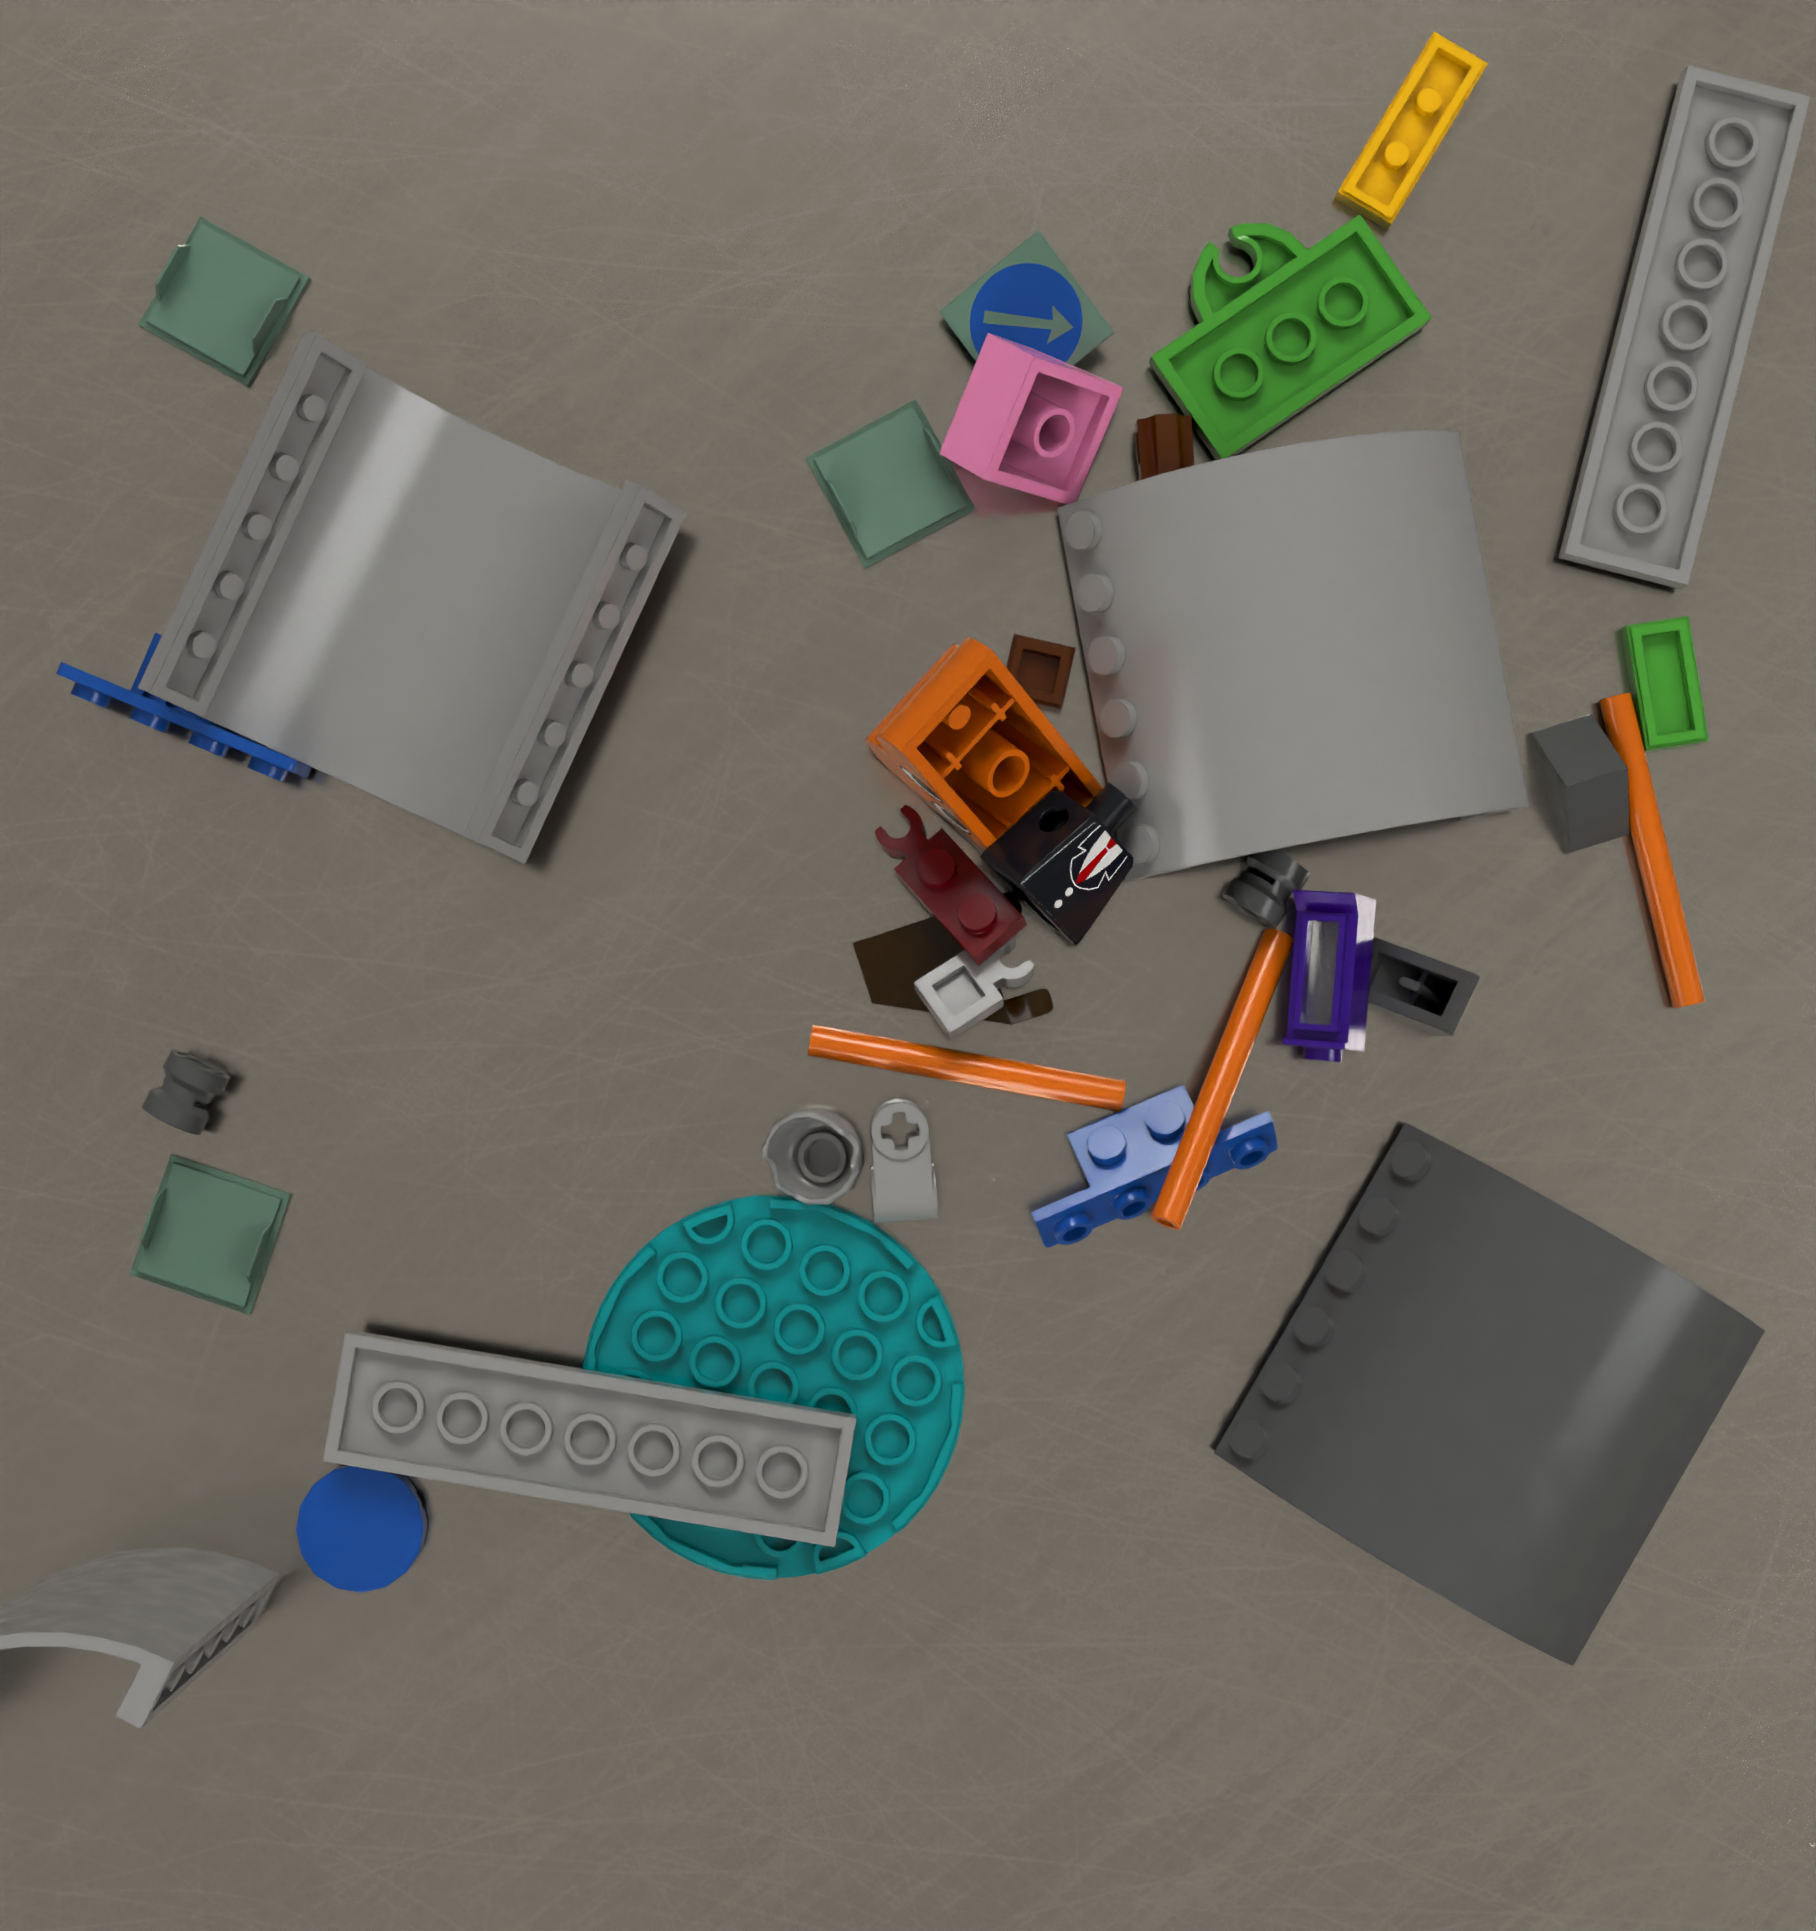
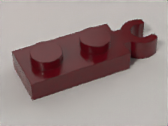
(952, 888)

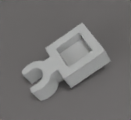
(965, 993)

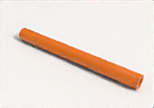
(1653, 854)
(967, 1068)
(1222, 1079)

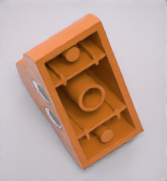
(977, 746)

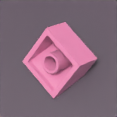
(1030, 421)

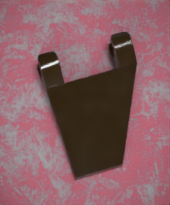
(906, 954)

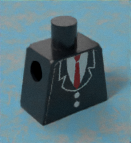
(1065, 858)

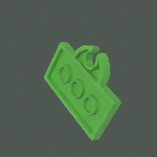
(1283, 329)

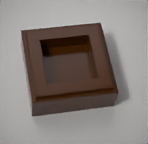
(1041, 669)

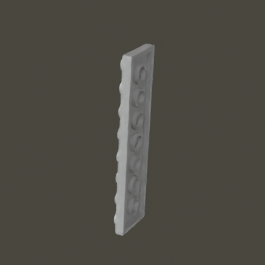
(1684, 327)
(590, 1438)

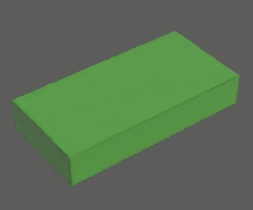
(1664, 683)

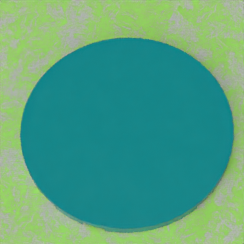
(803, 1314)

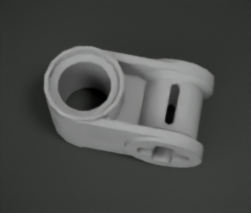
(902, 1174)

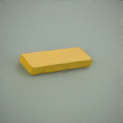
(1410, 130)

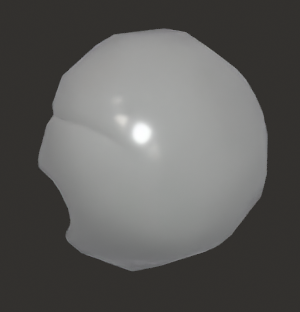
(814, 1155)

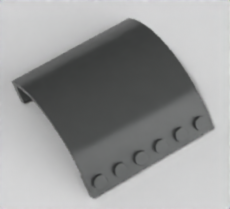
(1489, 1393)

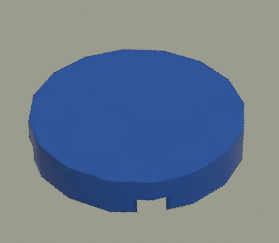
(361, 1528)

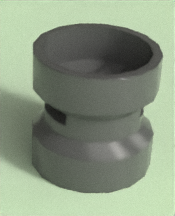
(1254, 891)
(186, 1092)

